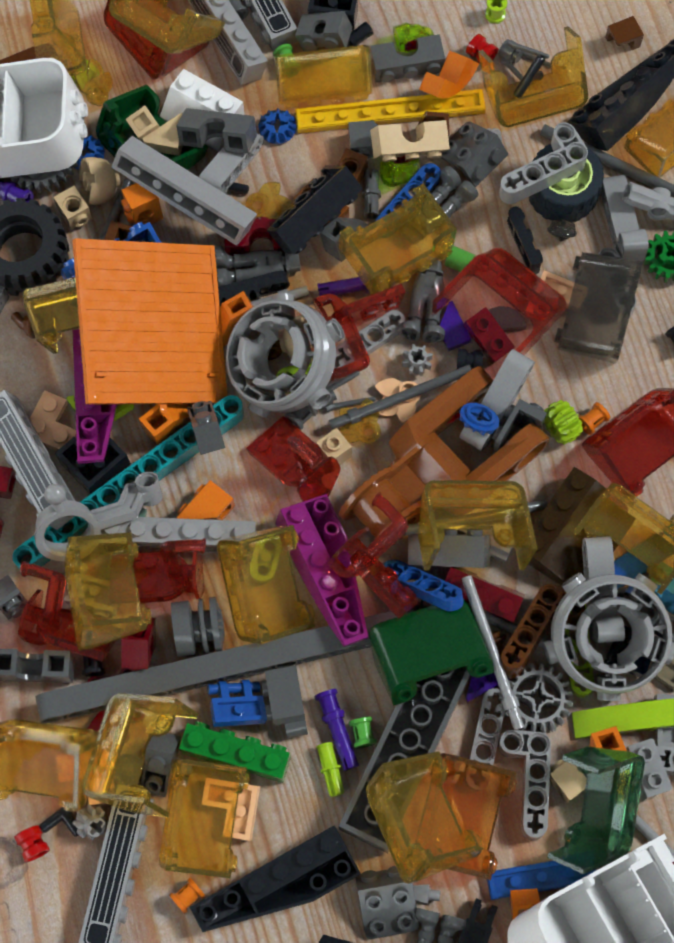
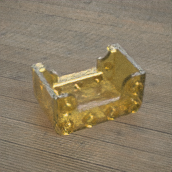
(399, 242)

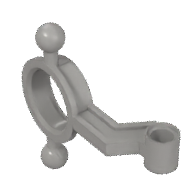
(141, 492)

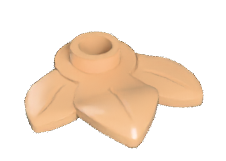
(404, 409)

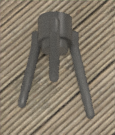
(513, 52)
(332, 385)

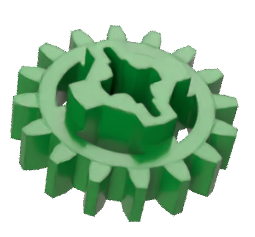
(664, 264)

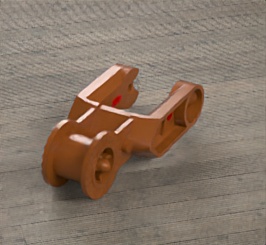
(425, 457)

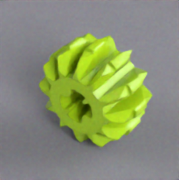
(562, 422)

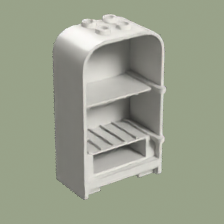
(39, 118)
(615, 904)

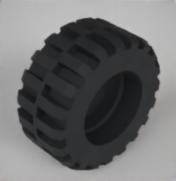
(48, 261)

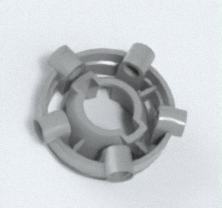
(251, 356)
(642, 641)

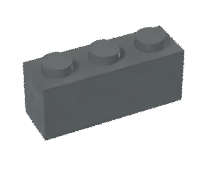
(456, 550)

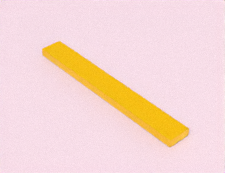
(388, 110)

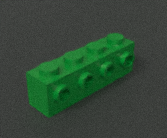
(227, 749)

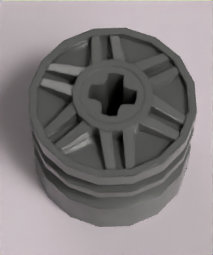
(197, 626)

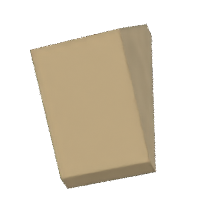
(165, 138)

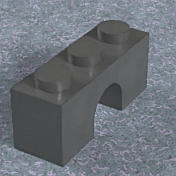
(390, 65)
(201, 125)
(50, 667)

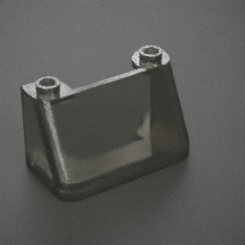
(599, 306)

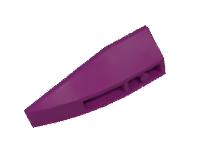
(92, 421)
(319, 539)

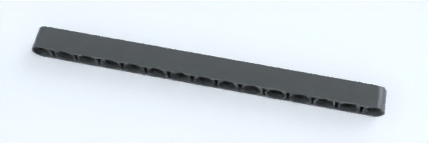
(200, 671)

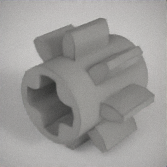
(420, 365)
(90, 822)

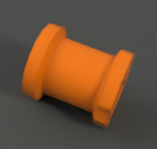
(594, 418)
(187, 895)

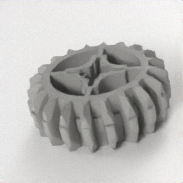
(549, 700)

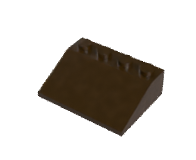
(558, 545)

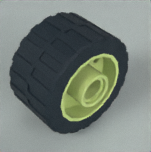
(572, 196)

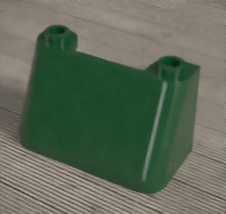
(115, 131)
(426, 646)

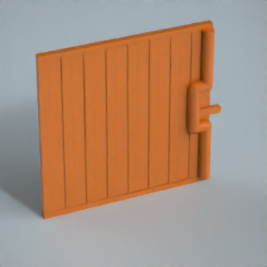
(149, 323)

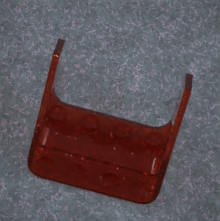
(515, 285)

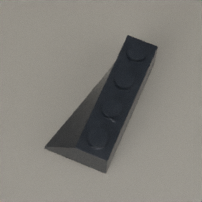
(315, 208)

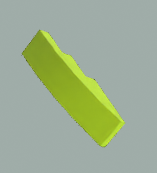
(627, 718)

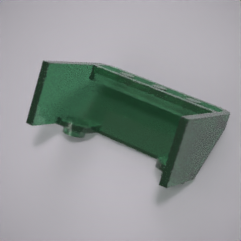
(607, 808)

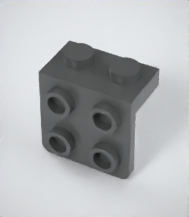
(475, 152)
(518, 416)
(386, 903)

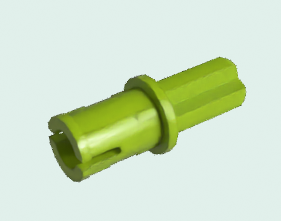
(330, 769)

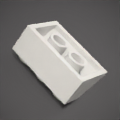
(196, 93)

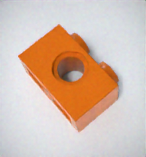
(141, 205)

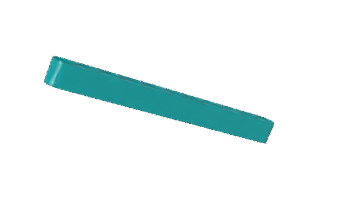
(116, 485)

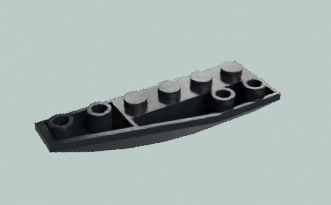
(625, 101)
(282, 883)

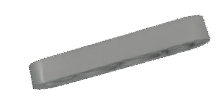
(371, 346)
(483, 738)

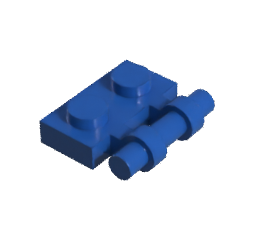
(236, 710)

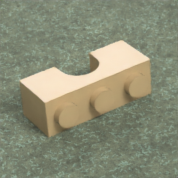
(390, 143)

